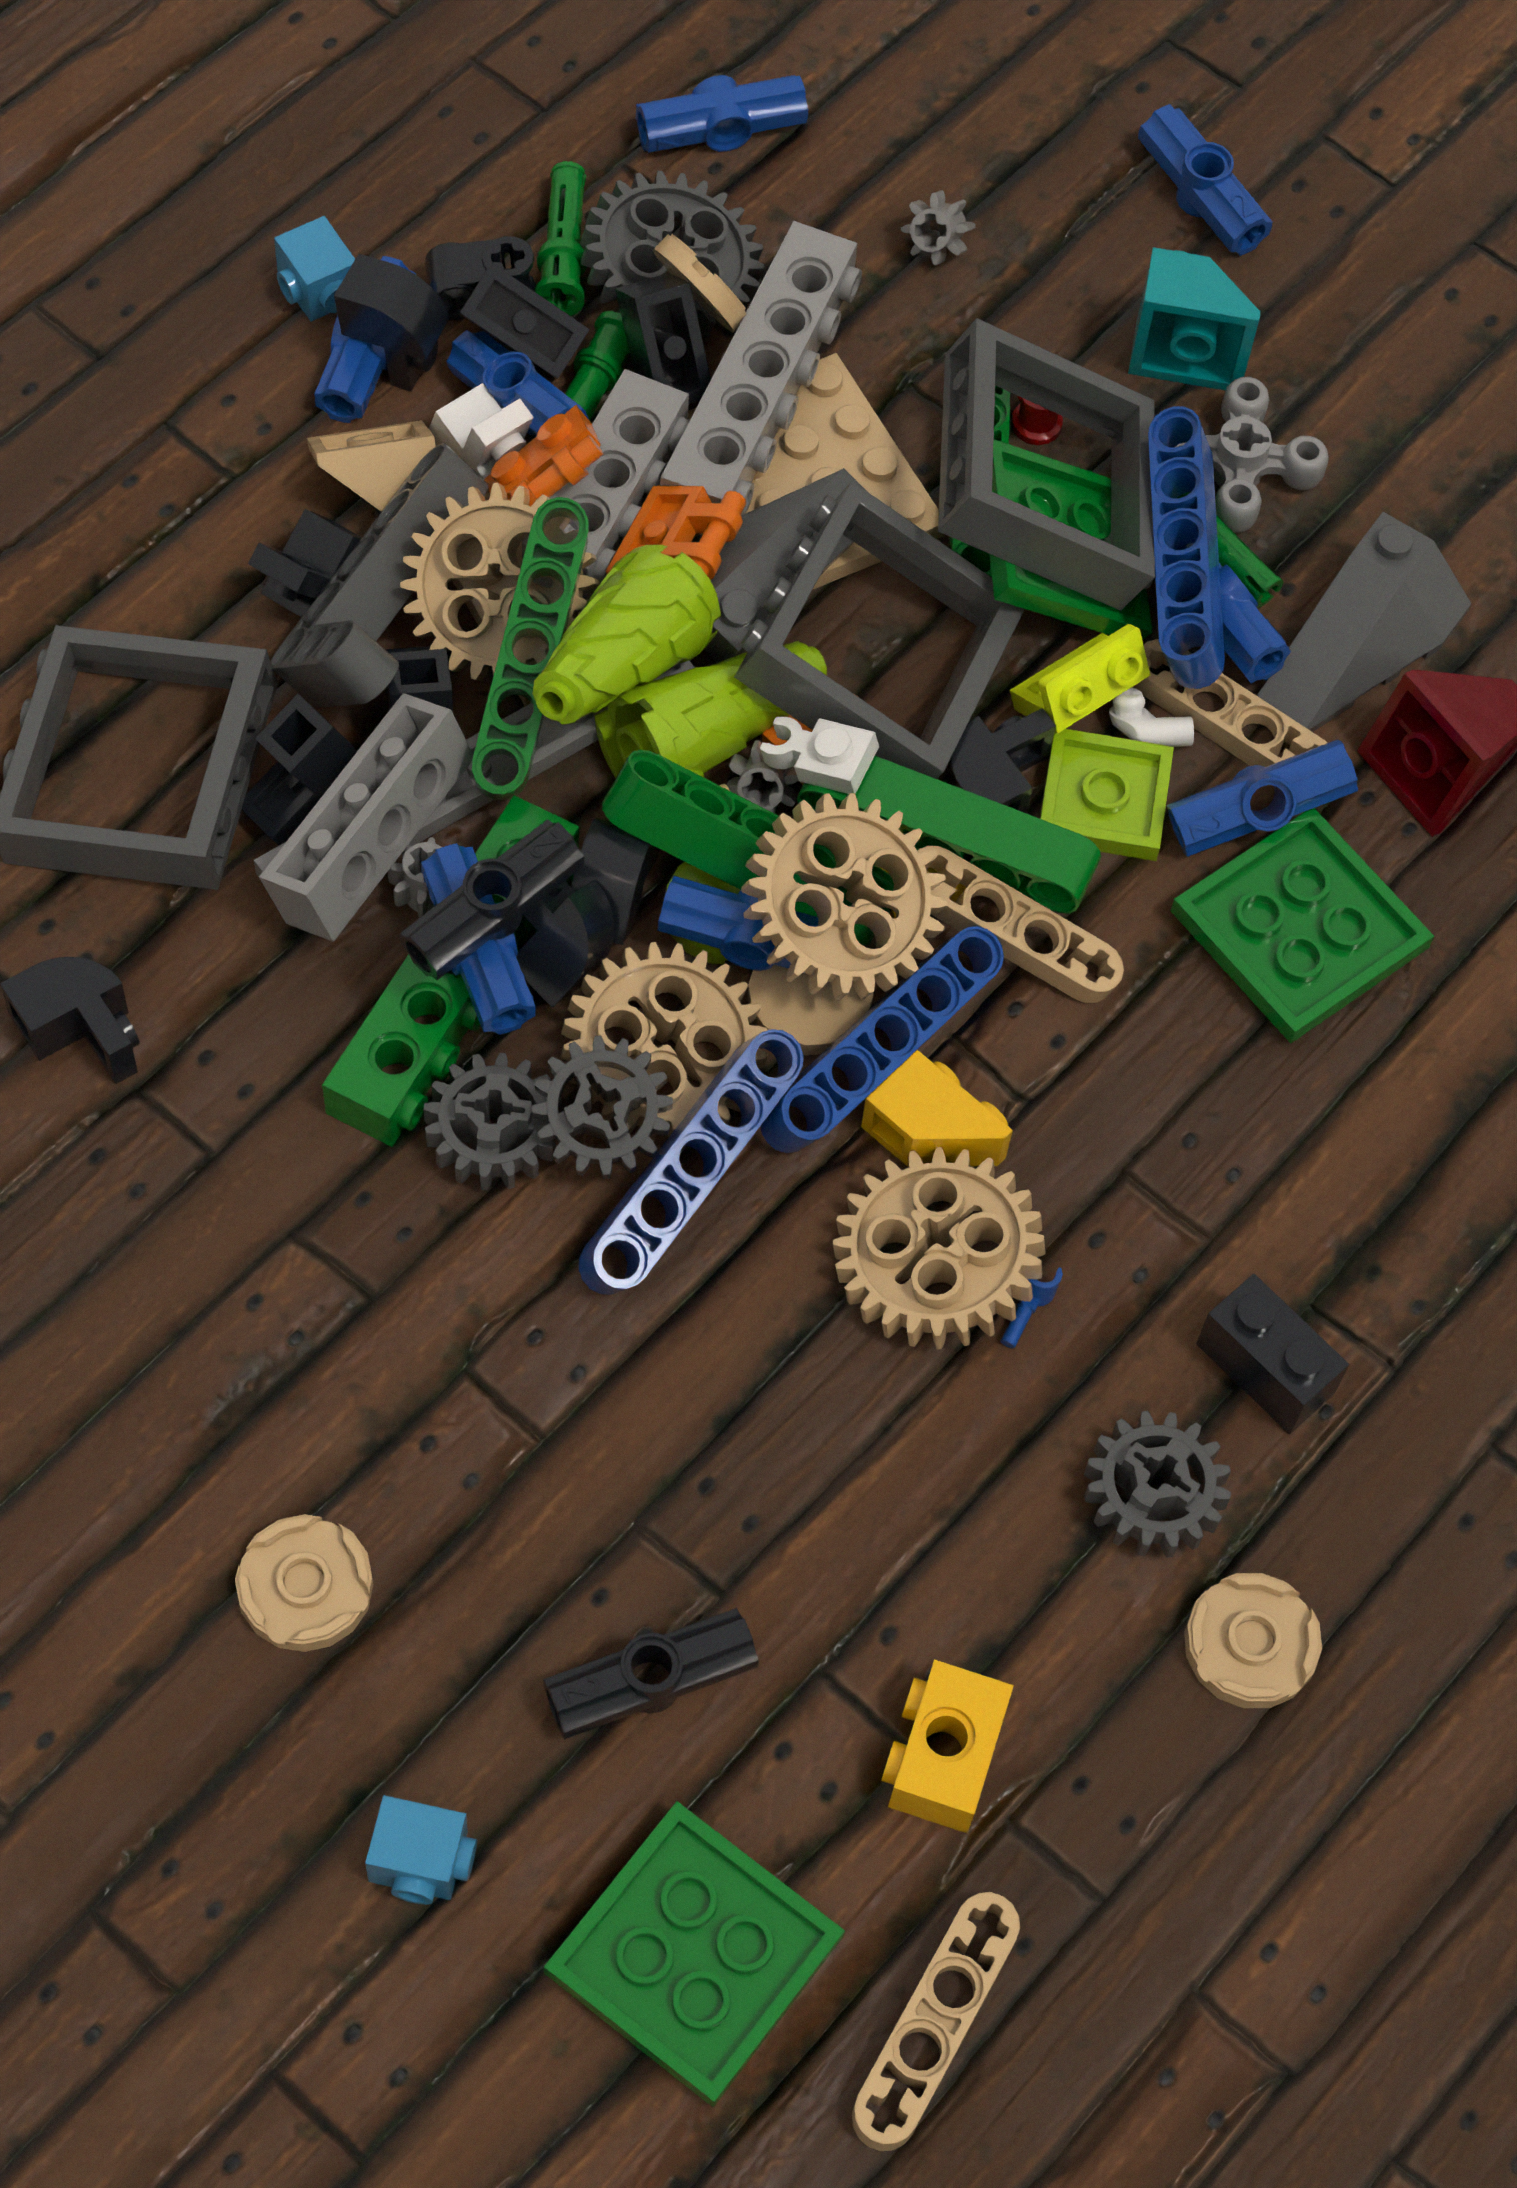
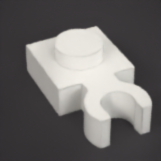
(827, 757)

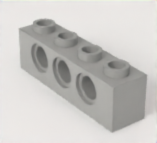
(637, 436)
(367, 817)

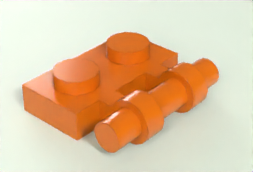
(552, 459)
(673, 518)

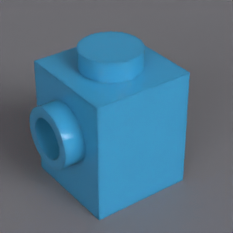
(312, 266)
(419, 1850)

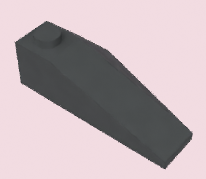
(758, 556)
(1374, 620)

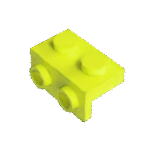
(1085, 678)

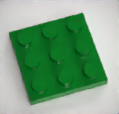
(1077, 500)
(1301, 924)
(694, 1953)

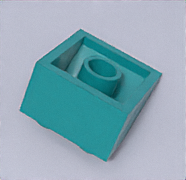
(1192, 323)

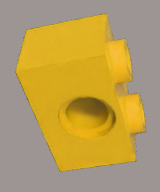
(947, 1786)

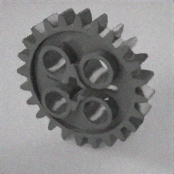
(636, 219)

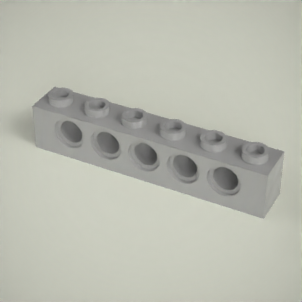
(766, 365)

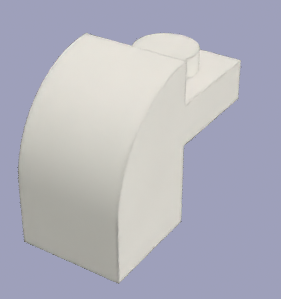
(480, 429)

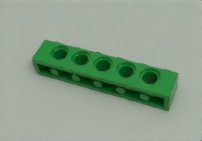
(387, 1103)

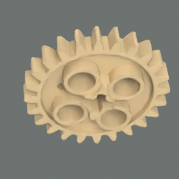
(500, 529)
(831, 948)
(709, 1015)
(980, 1280)

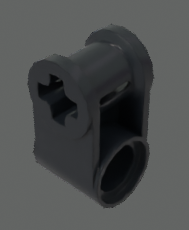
(458, 267)

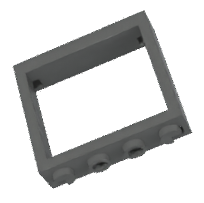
(1014, 532)
(923, 560)
(127, 854)

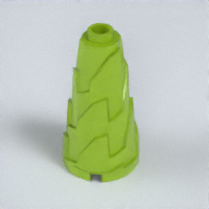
(630, 632)
(691, 715)

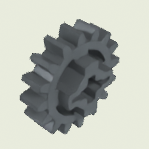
(629, 1093)
(466, 1111)
(1174, 1500)

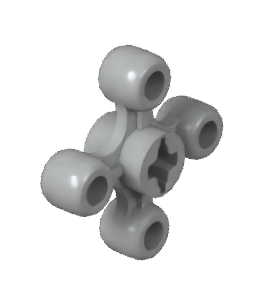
(1245, 454)

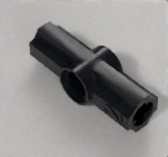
(465, 923)
(609, 1690)

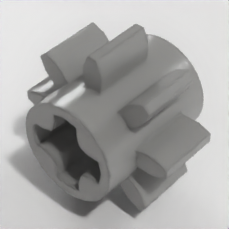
(931, 240)
(754, 789)
(409, 879)

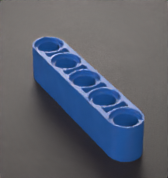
(1187, 570)
(905, 1024)
(715, 1143)

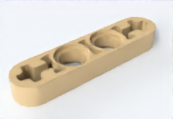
(1226, 725)
(1016, 915)
(929, 2016)

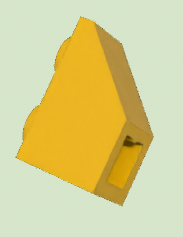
(928, 1109)

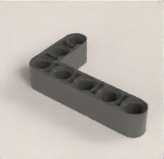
(334, 647)

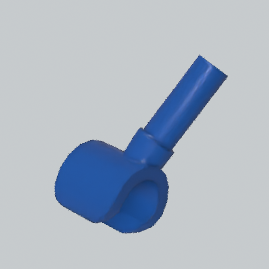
(1042, 1295)

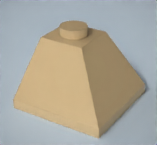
(373, 459)

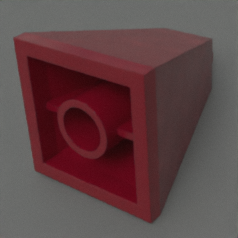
(1442, 741)

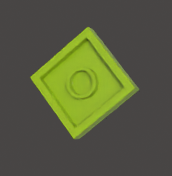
(1108, 791)

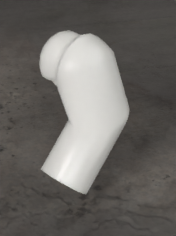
(1140, 725)

